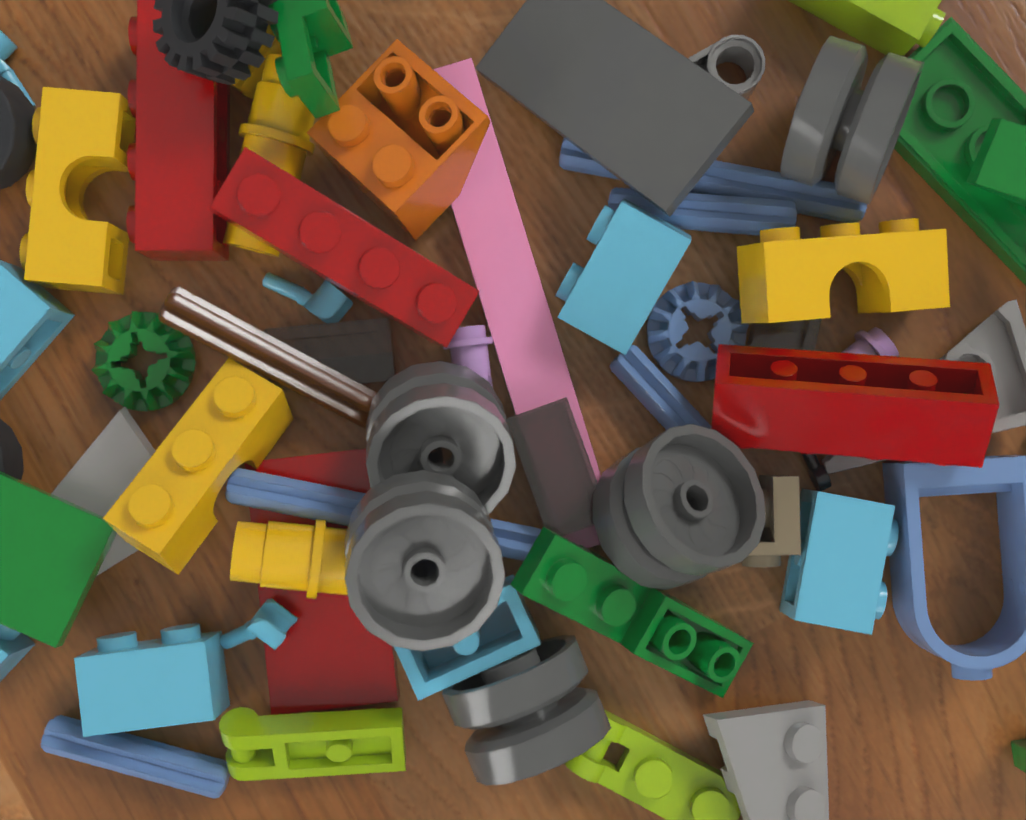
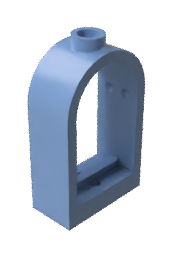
(902, 487)

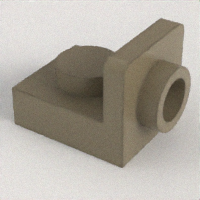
(782, 522)

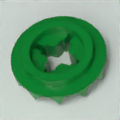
(166, 378)

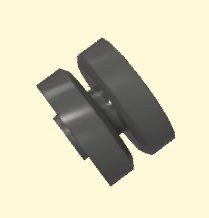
(842, 117)
(442, 423)
(679, 508)
(422, 561)
(528, 713)

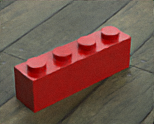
(177, 153)
(343, 248)
(855, 404)

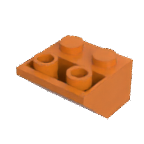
(403, 138)

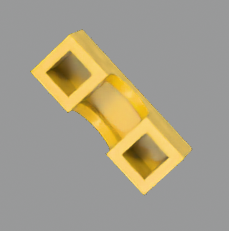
(76, 141)
(891, 270)
(174, 494)

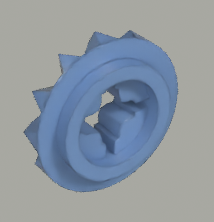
(668, 325)

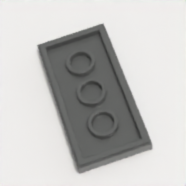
(617, 94)

